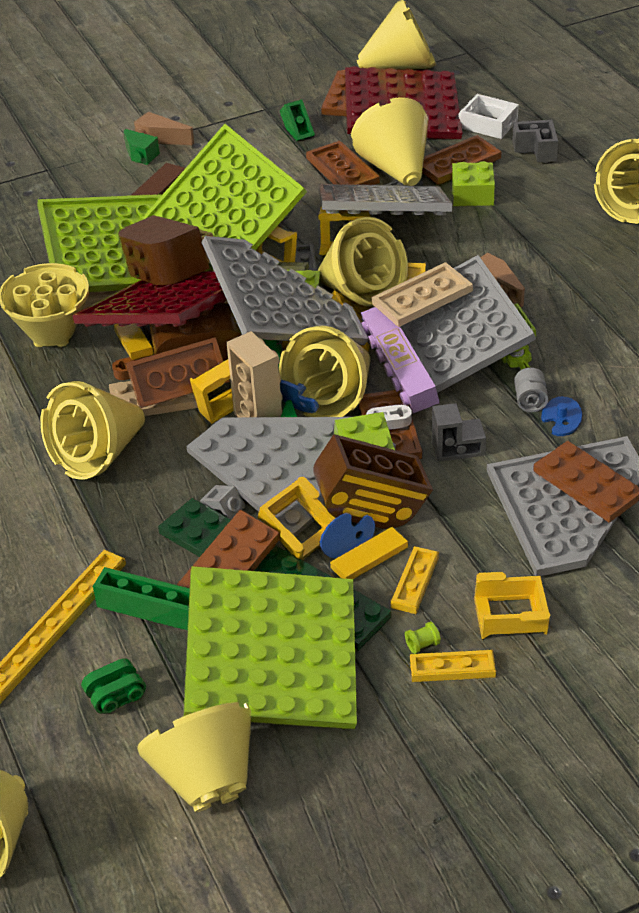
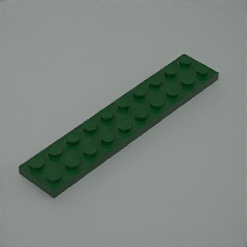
(197, 526)

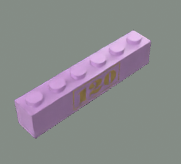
(400, 361)

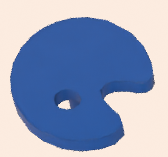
(294, 393)
(562, 410)
(340, 535)

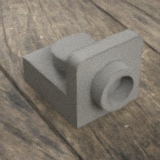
(224, 499)

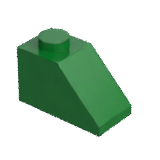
(297, 120)
(141, 146)

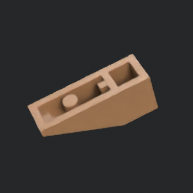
(165, 129)
(505, 278)

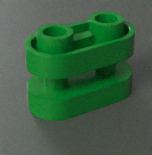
(113, 686)

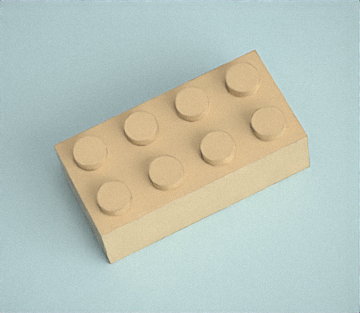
(254, 377)

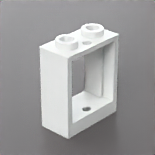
(504, 111)

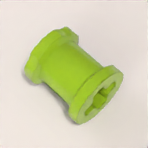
(422, 637)

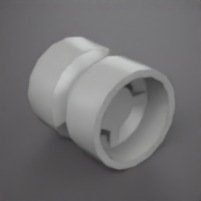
(531, 390)

